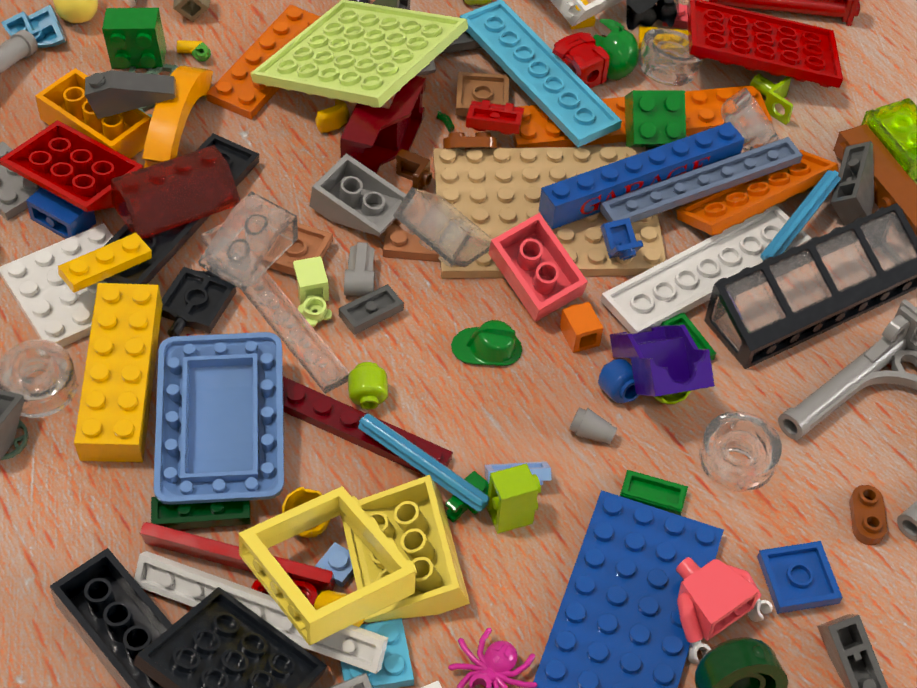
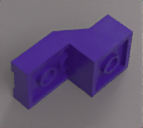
(664, 360)

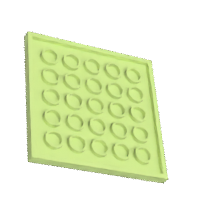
(360, 52)

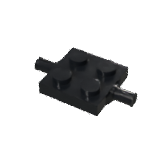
(196, 301)

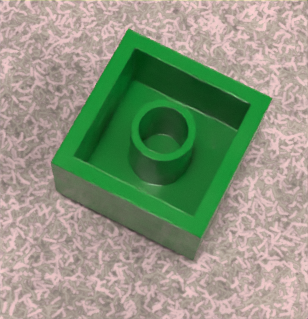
(134, 37)
(654, 117)

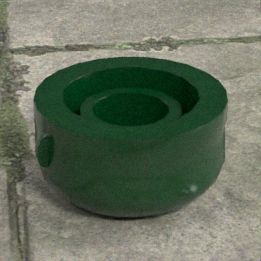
(740, 664)

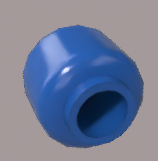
(618, 381)

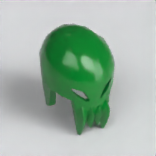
(621, 48)

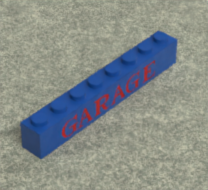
(583, 193)

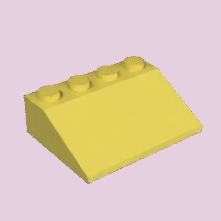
(420, 528)

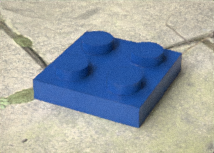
(799, 577)

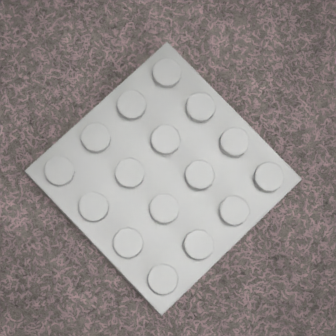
(45, 297)

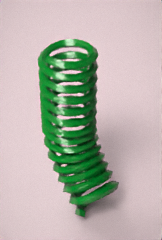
(447, 121)

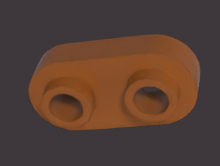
(458, 140)
(868, 511)

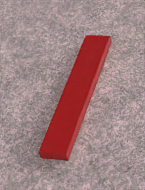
(228, 554)

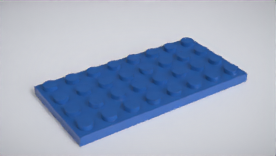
(621, 601)

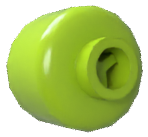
(368, 385)

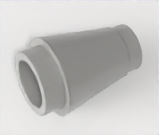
(592, 426)

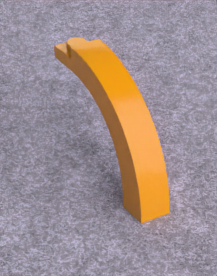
(171, 115)

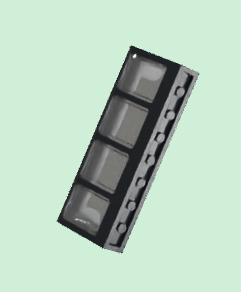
(814, 286)

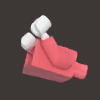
(713, 600)

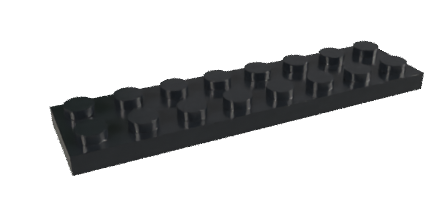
(167, 243)

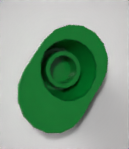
(487, 345)

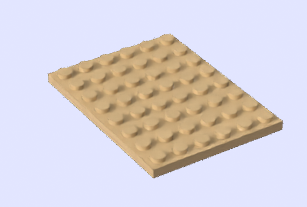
(504, 189)

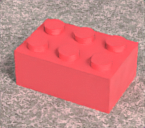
(537, 267)

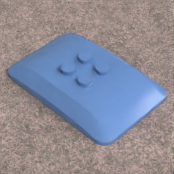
(219, 418)

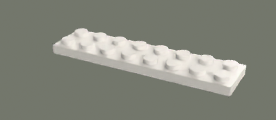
(690, 275)

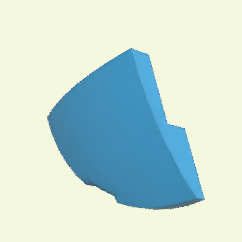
(41, 24)

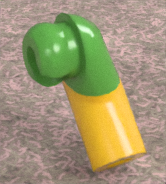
(195, 48)

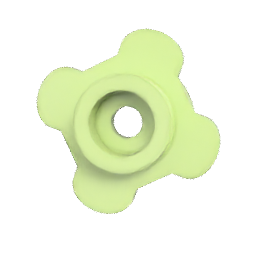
(317, 305)

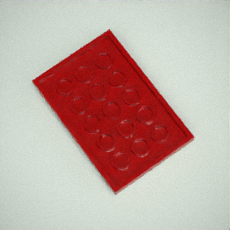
(763, 43)

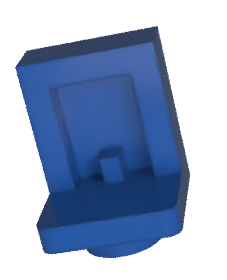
(620, 239)

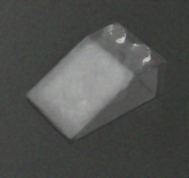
(250, 241)

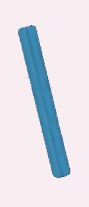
(802, 215)
(424, 462)

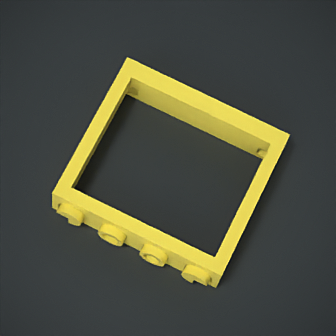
(321, 623)

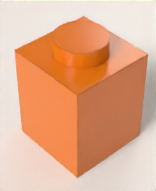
(581, 327)

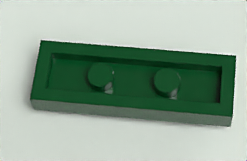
(200, 514)

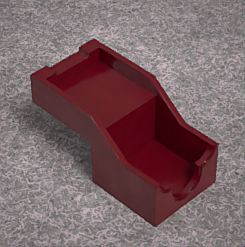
(378, 134)

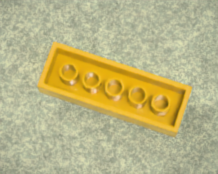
(119, 373)

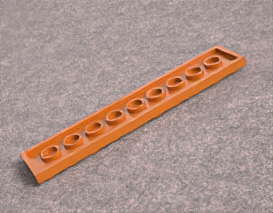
(701, 112)

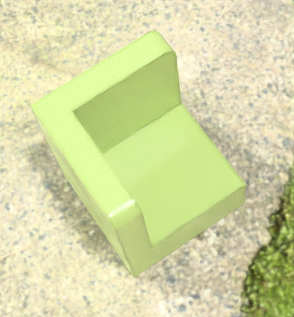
(311, 279)

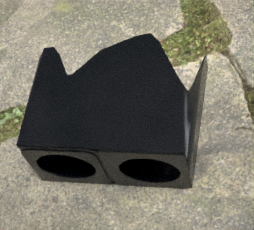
(648, 12)

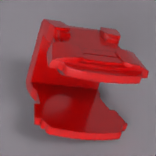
(584, 58)

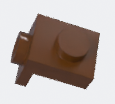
(413, 168)

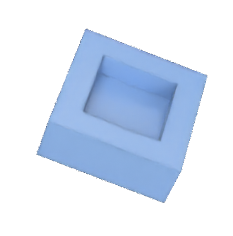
(338, 561)

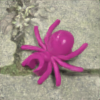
(493, 666)

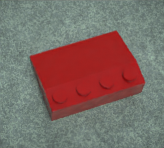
(70, 166)

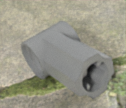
(360, 274)

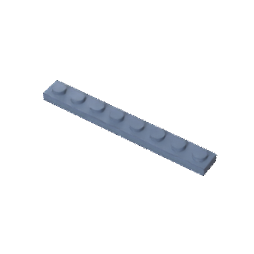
(702, 182)

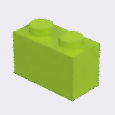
(513, 498)

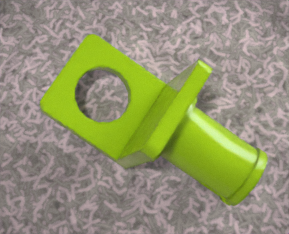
(774, 94)

